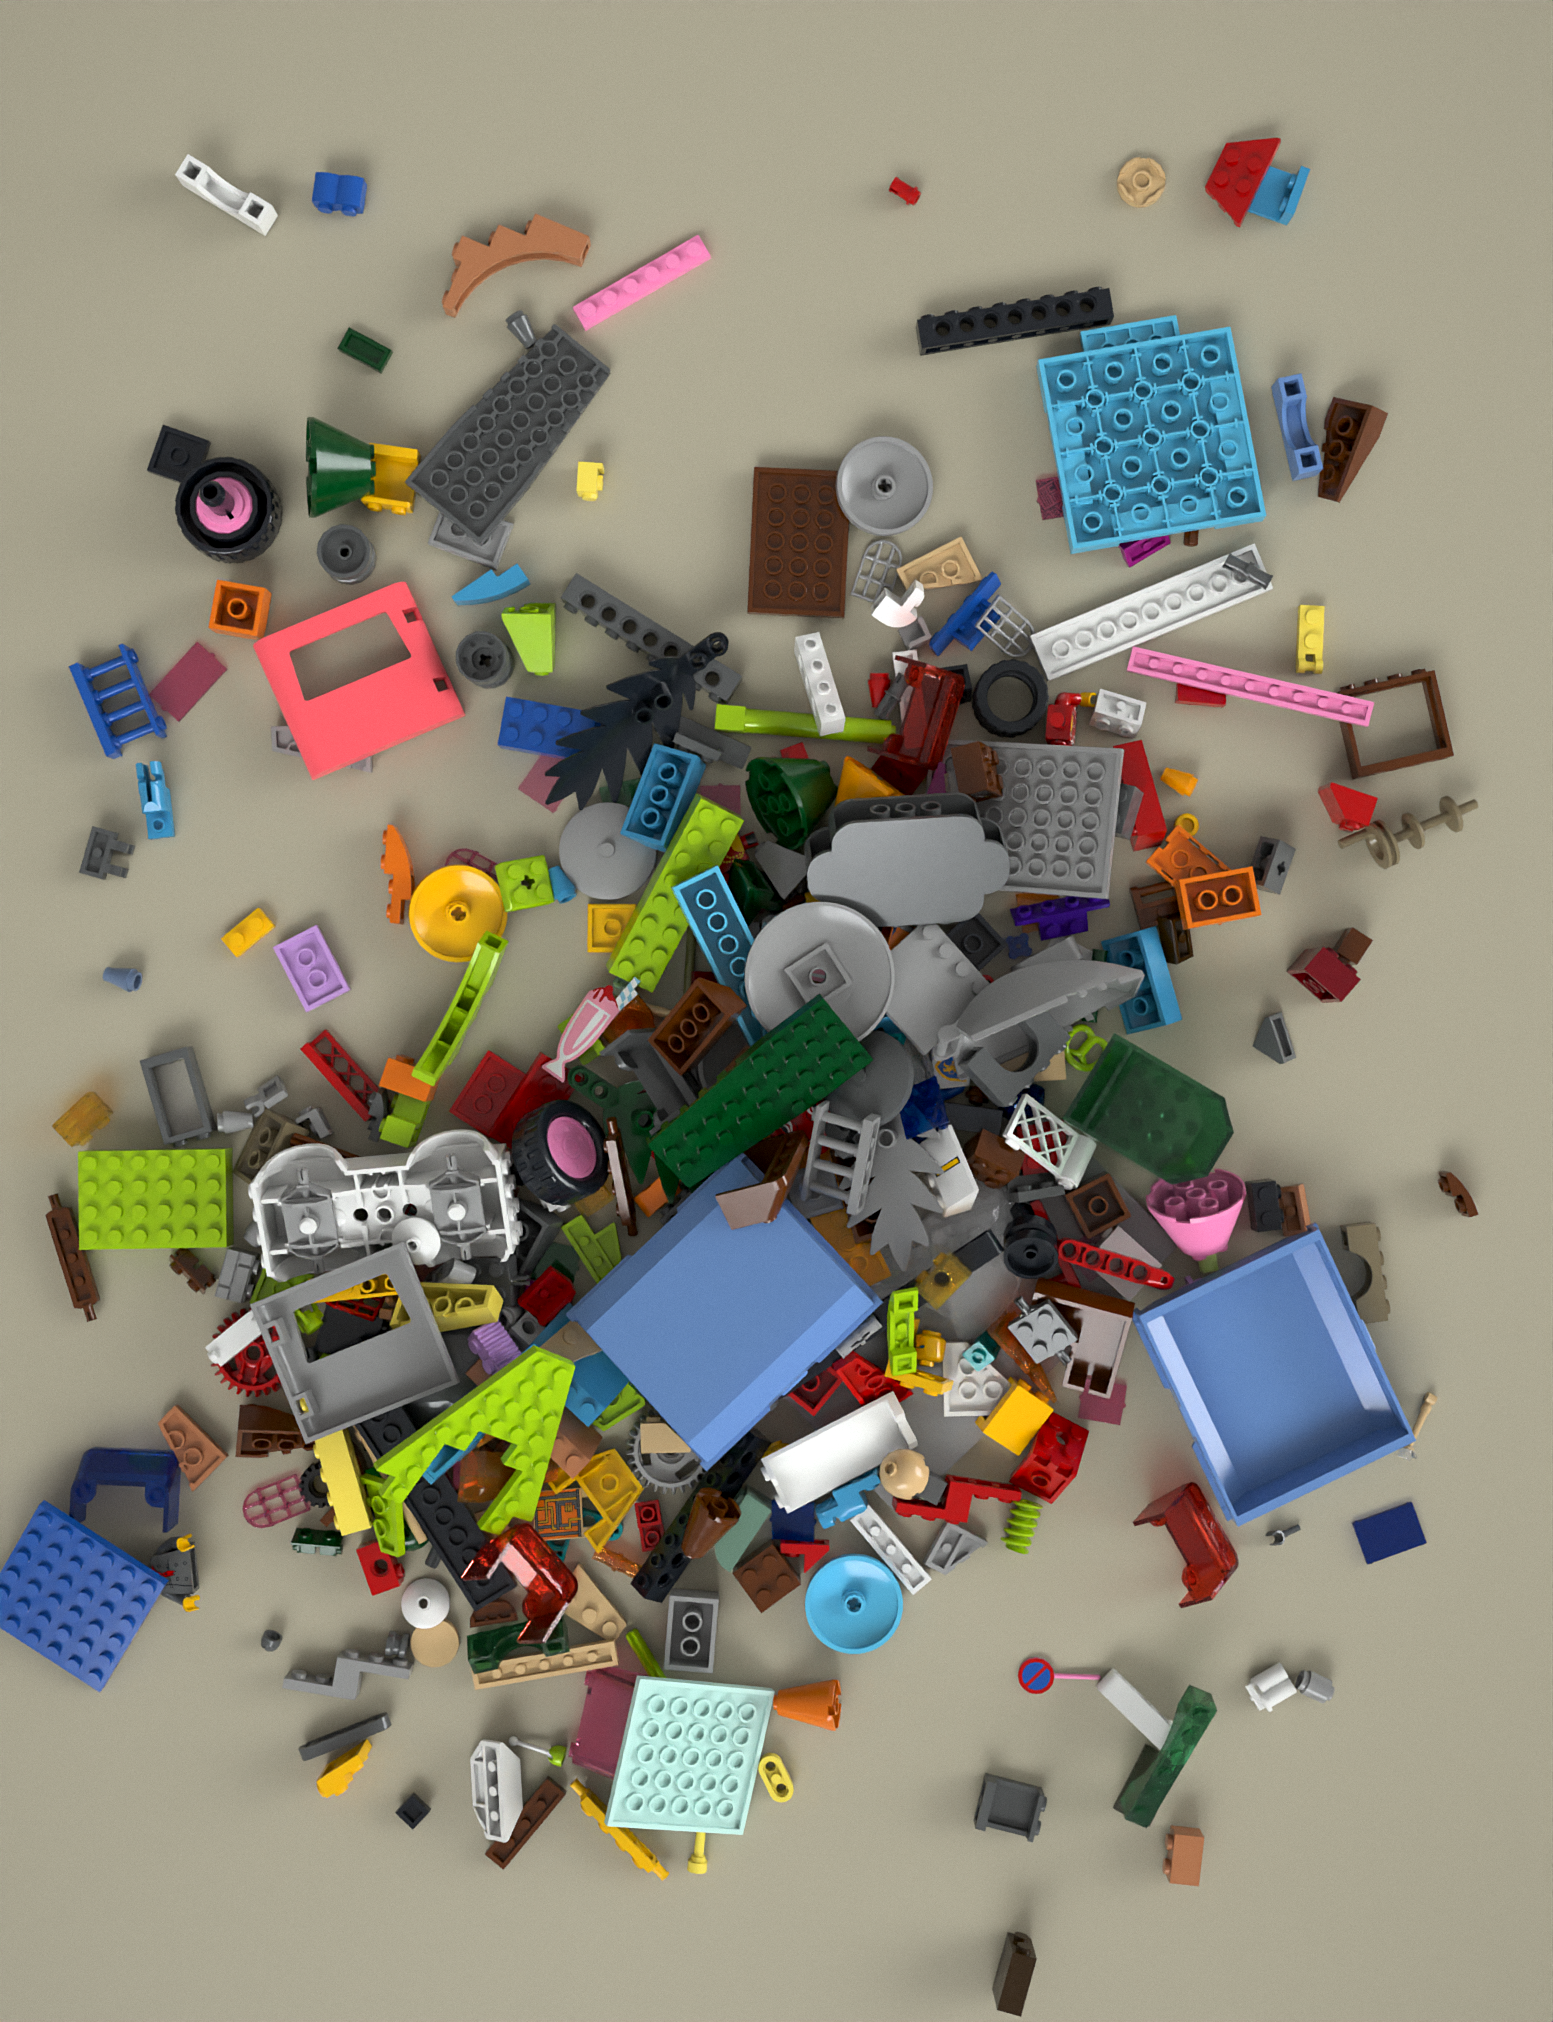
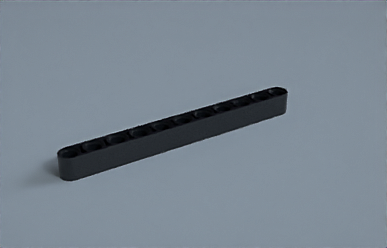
(972, 1254)

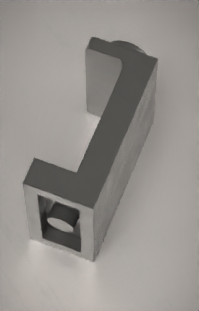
(1010, 1806)

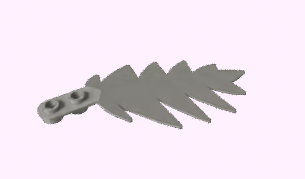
(896, 1190)

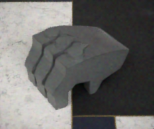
(843, 1134)

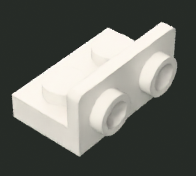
(1117, 714)

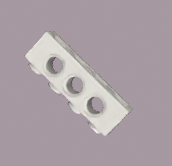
(819, 684)

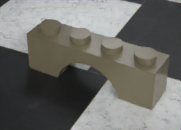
(1363, 1241)

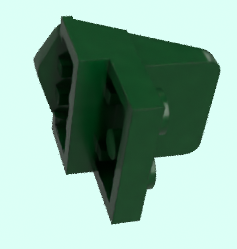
(752, 890)

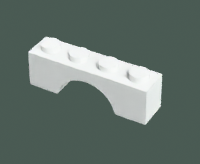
(239, 204)

